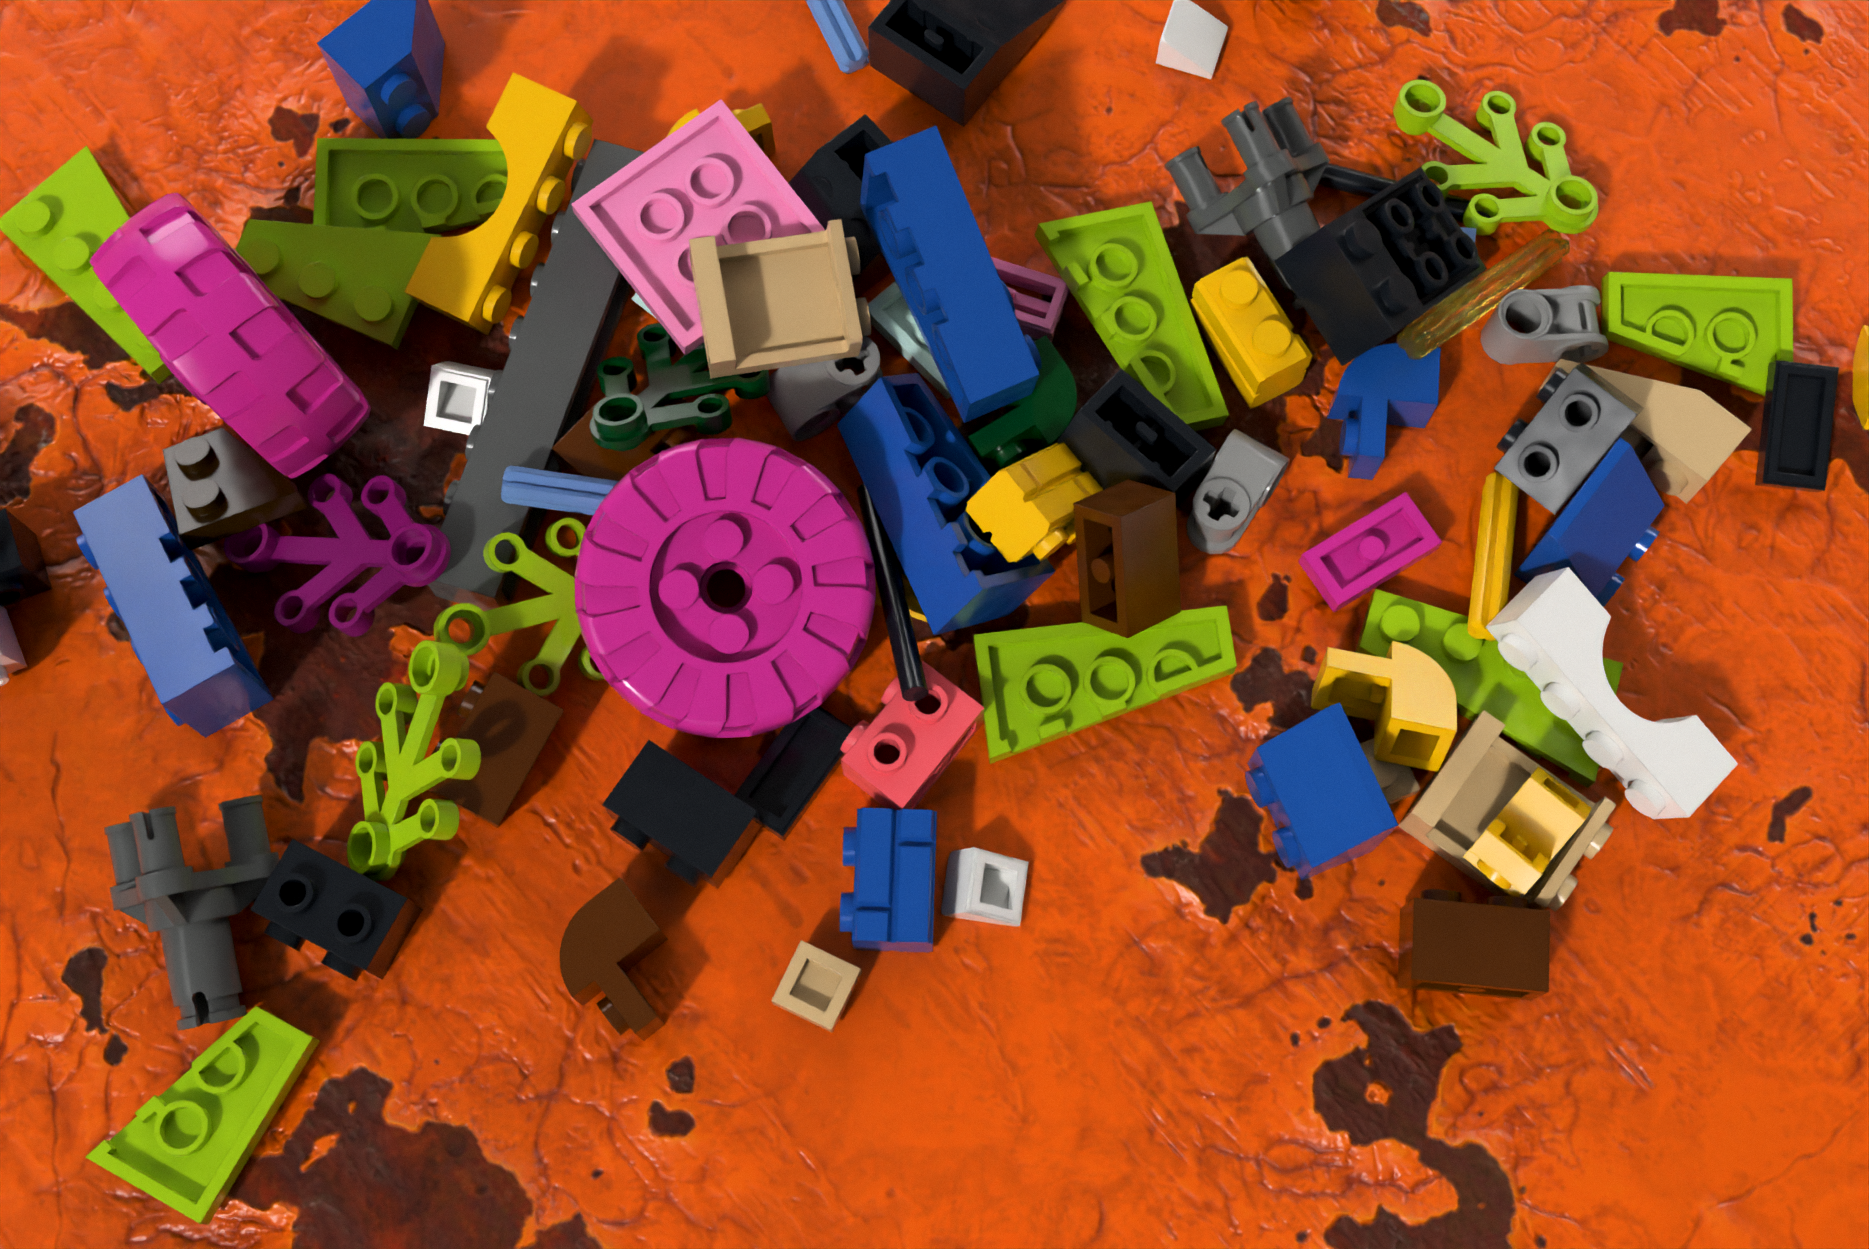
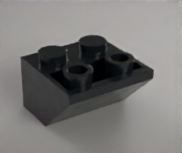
(1137, 438)

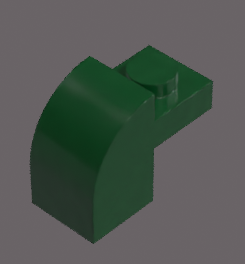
(1033, 420)

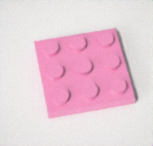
(687, 187)

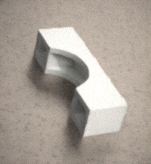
(1557, 639)

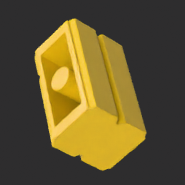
(1249, 332)
(1032, 503)

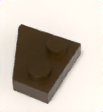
(224, 488)

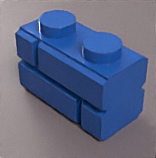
(891, 880)

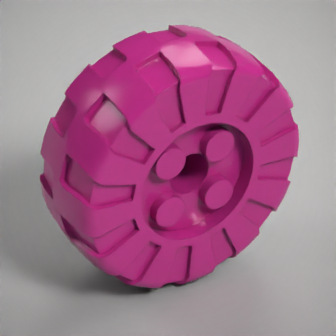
(229, 336)
(711, 512)

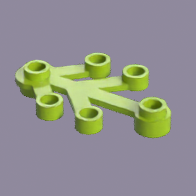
(1558, 199)
(557, 605)
(381, 841)

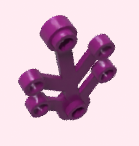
(347, 556)

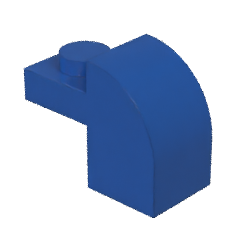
(1379, 391)

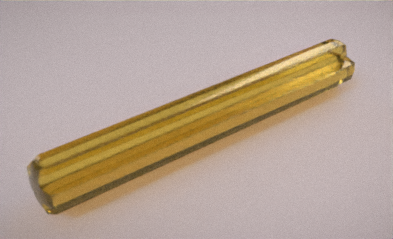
(1482, 294)

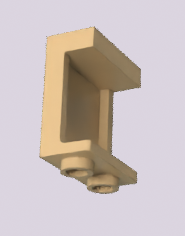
(779, 301)
(1473, 789)

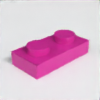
(1369, 552)

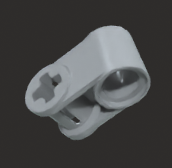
(1555, 326)
(822, 392)
(1235, 486)

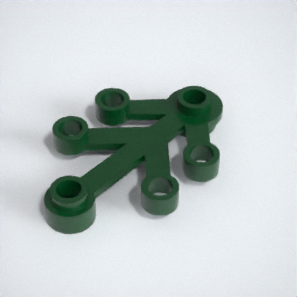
(627, 420)

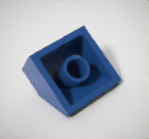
(389, 65)
(1600, 525)
(1319, 794)

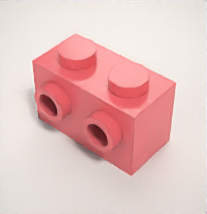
(910, 741)

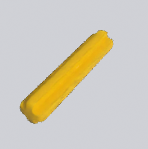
(1493, 554)

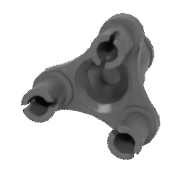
(1277, 186)
(191, 906)

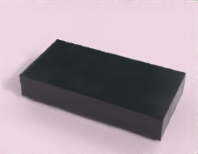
(1796, 426)
(794, 770)

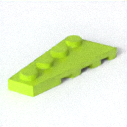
(408, 183)
(62, 229)
(1136, 303)
(1075, 675)
(1481, 678)

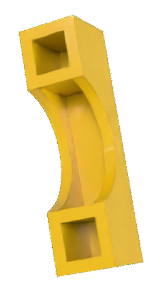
(474, 272)

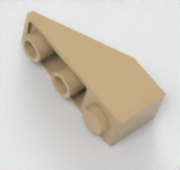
(1679, 432)

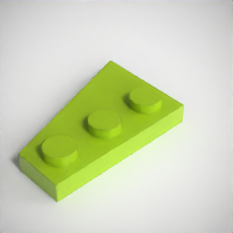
(339, 272)
(1703, 322)
(207, 1123)

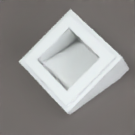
(1191, 39)
(457, 396)
(984, 887)

